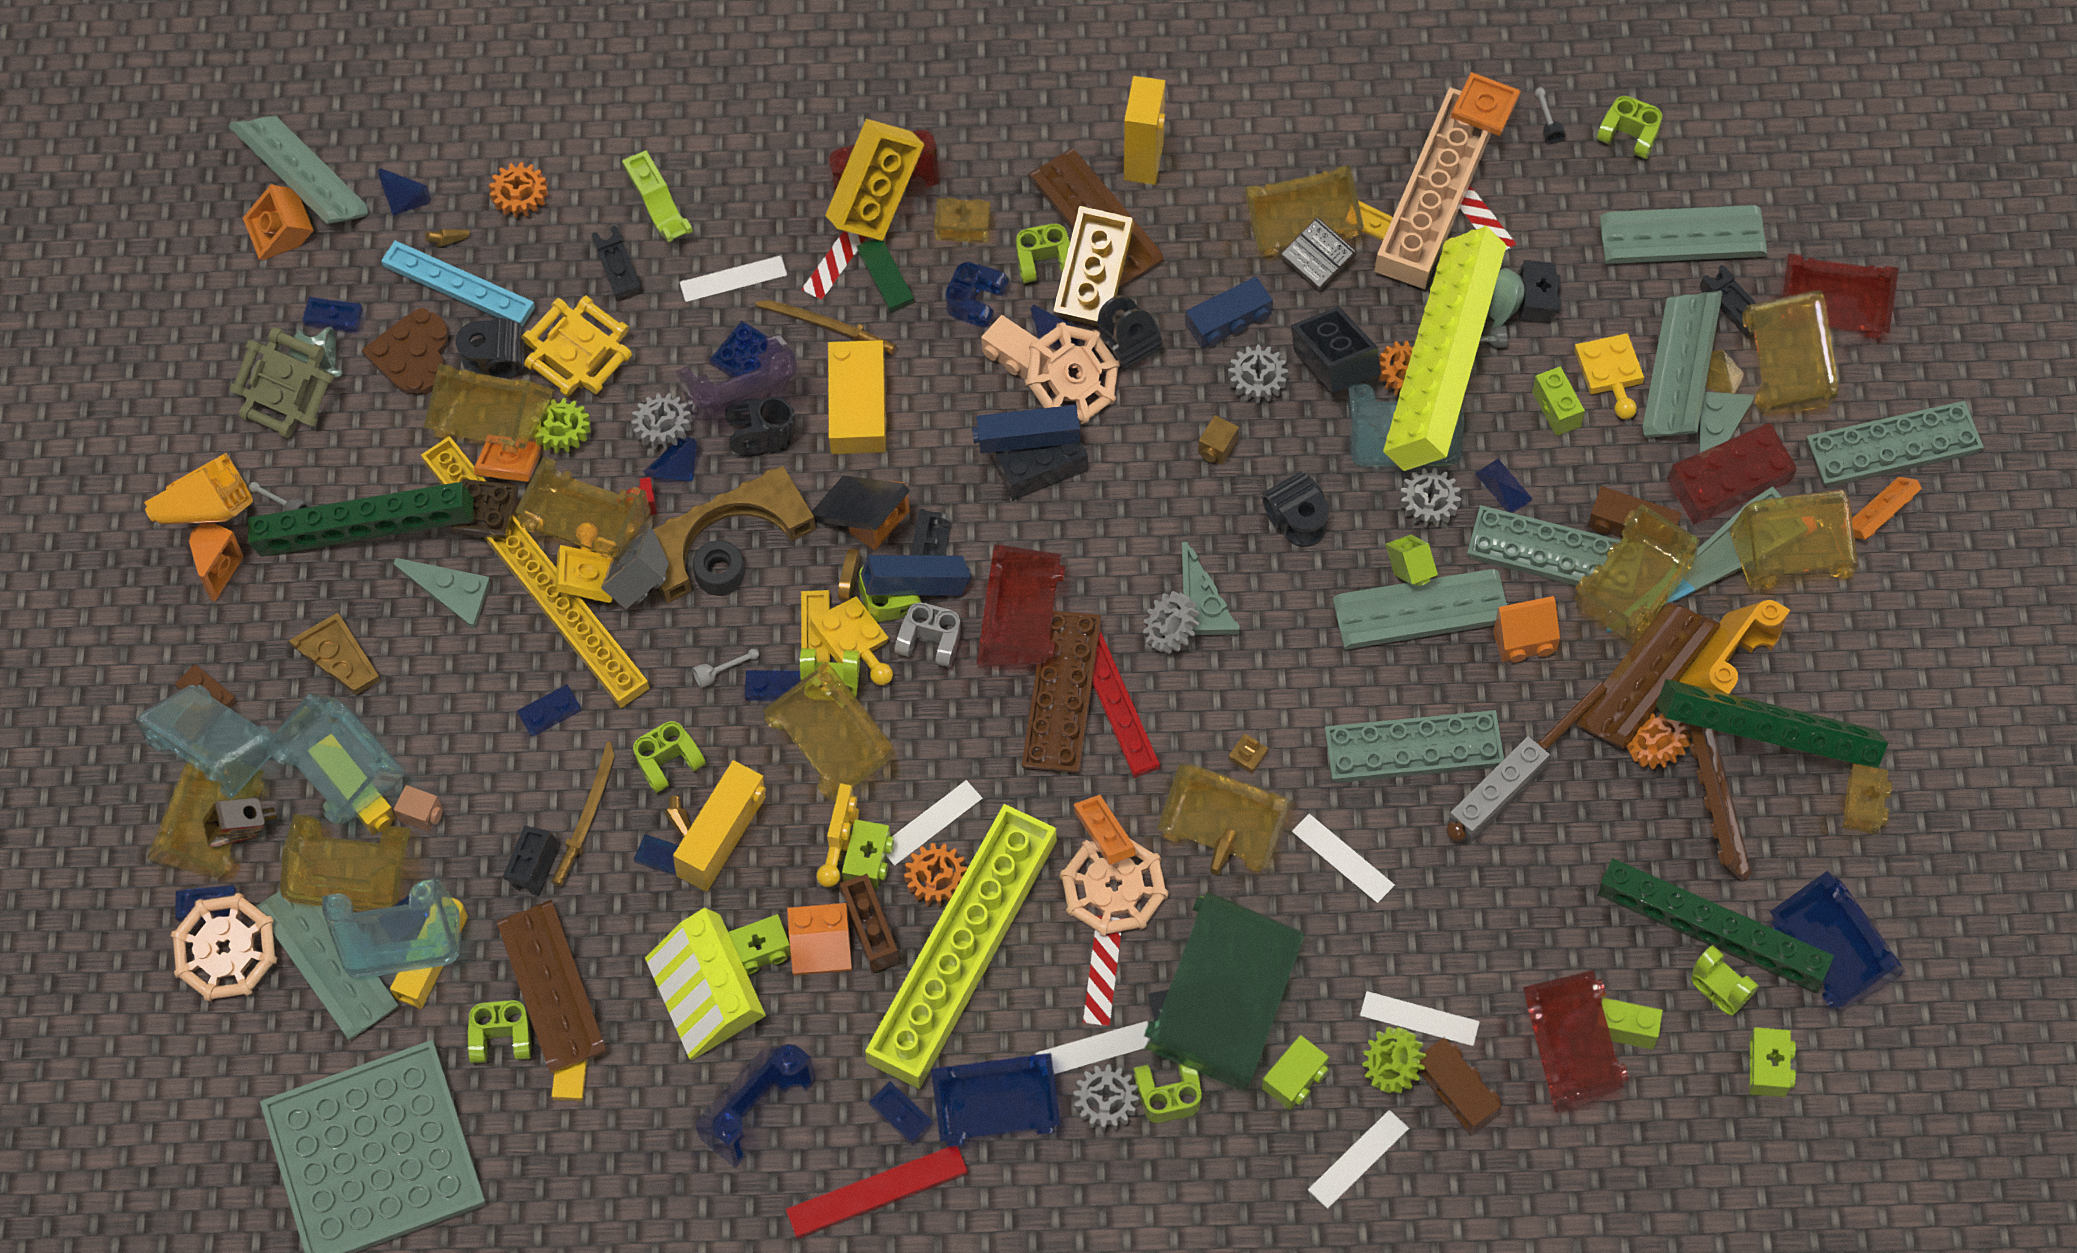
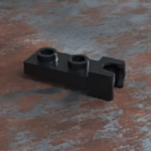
(616, 264)
(1733, 299)

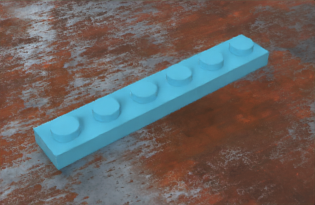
(457, 283)

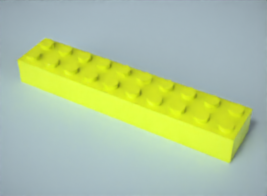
(1445, 349)
(961, 946)

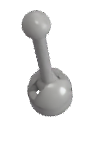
(705, 673)

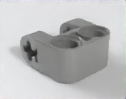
(931, 631)

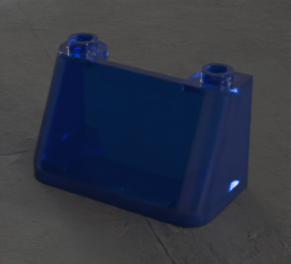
(1834, 922)
(995, 1098)
(722, 1123)

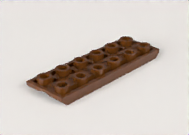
(1071, 183)
(1636, 682)
(1063, 695)
(1719, 801)
(551, 986)

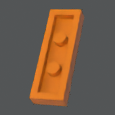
(1884, 506)
(1104, 829)

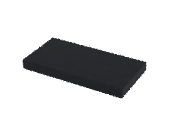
(859, 502)

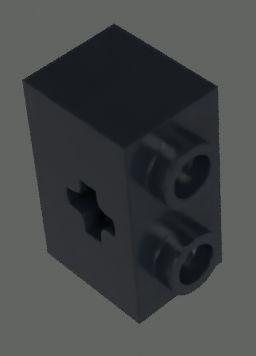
(1541, 289)

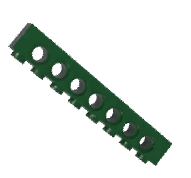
(360, 519)
(1771, 723)
(1715, 925)

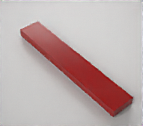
(1122, 714)
(876, 1191)

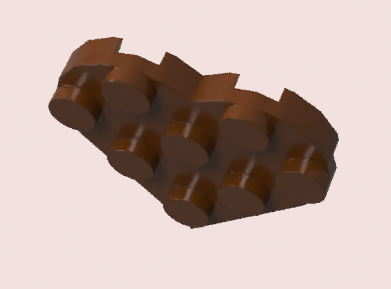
(410, 351)

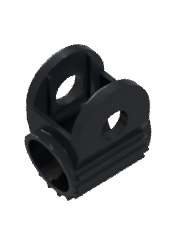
(1133, 334)
(498, 352)
(759, 430)
(1297, 509)

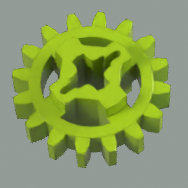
(561, 427)
(1394, 1057)

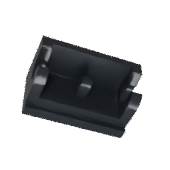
(931, 534)
(531, 859)

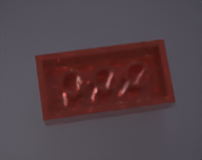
(1731, 473)

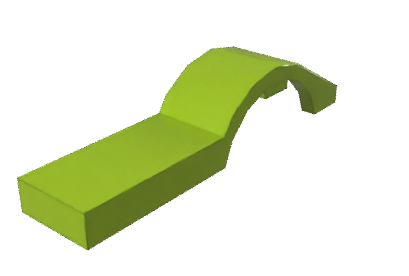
(656, 196)

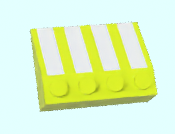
(703, 983)

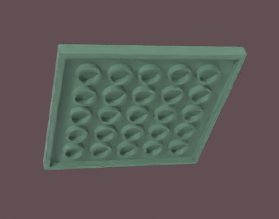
(372, 1152)

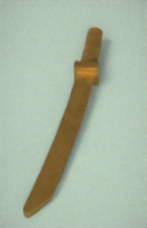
(856, 334)
(574, 845)

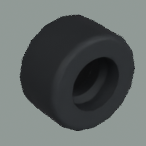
(718, 552)

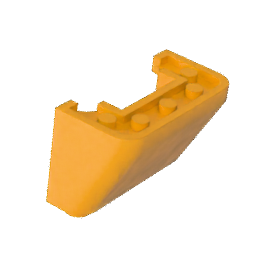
(204, 495)
(1744, 627)

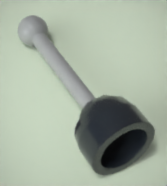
(1551, 126)

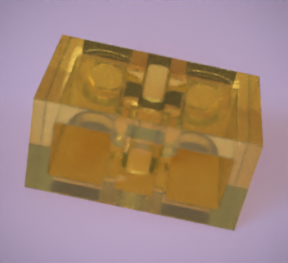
(962, 220)
(1862, 784)

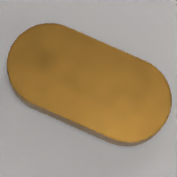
(849, 574)

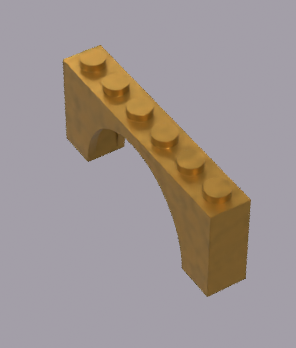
(766, 497)

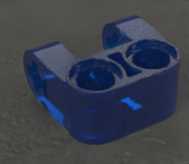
(967, 290)

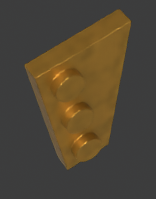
(337, 653)

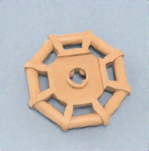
(1076, 357)
(1104, 898)
(207, 942)

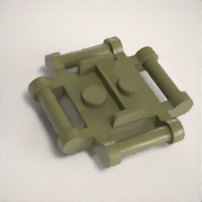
(282, 382)

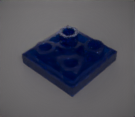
(740, 351)

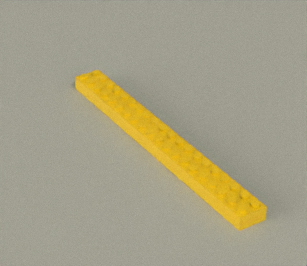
(538, 578)

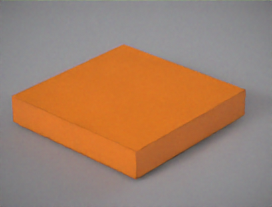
(1485, 104)
(507, 465)

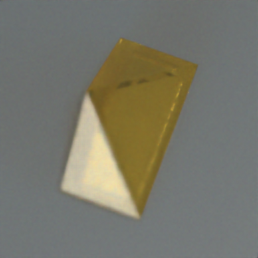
(1723, 373)

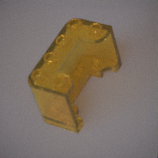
(1637, 574)

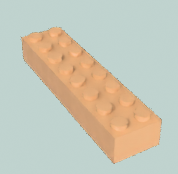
(1432, 198)

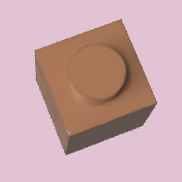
(418, 808)

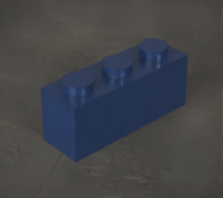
(1229, 312)

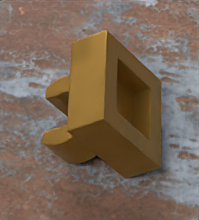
(1248, 753)

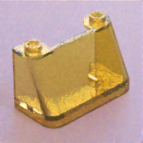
(1286, 208)
(1793, 353)
(486, 408)
(581, 511)
(1795, 537)
(830, 729)
(1207, 803)
(181, 833)
(329, 866)

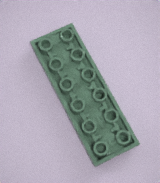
(300, 169)
(1682, 234)
(1681, 364)
(1895, 444)
(1536, 546)
(1419, 611)
(1414, 746)
(307, 941)

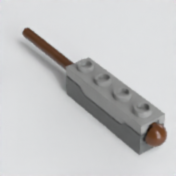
(1511, 777)

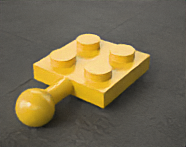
(1611, 366)
(581, 573)
(853, 628)
(838, 835)

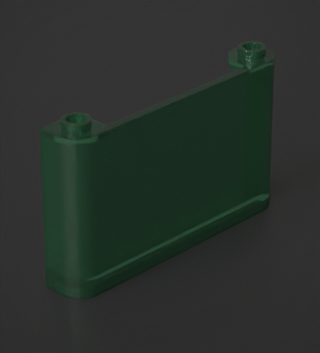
(1225, 991)

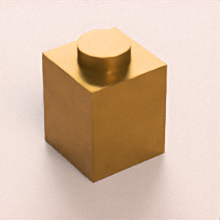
(1218, 440)

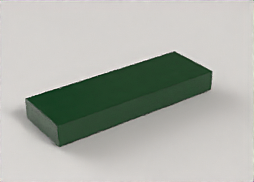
(885, 274)

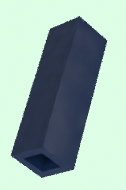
(1027, 429)
(915, 575)

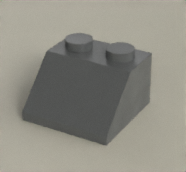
(636, 570)

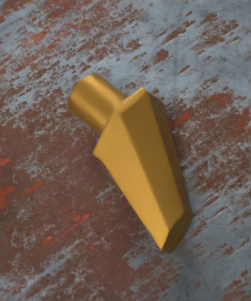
(446, 236)
(677, 815)
(1222, 850)

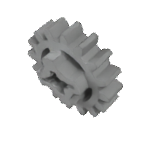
(1271, 371)
(661, 421)
(1443, 502)
(1171, 622)
(1093, 1096)

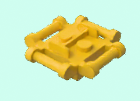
(576, 347)

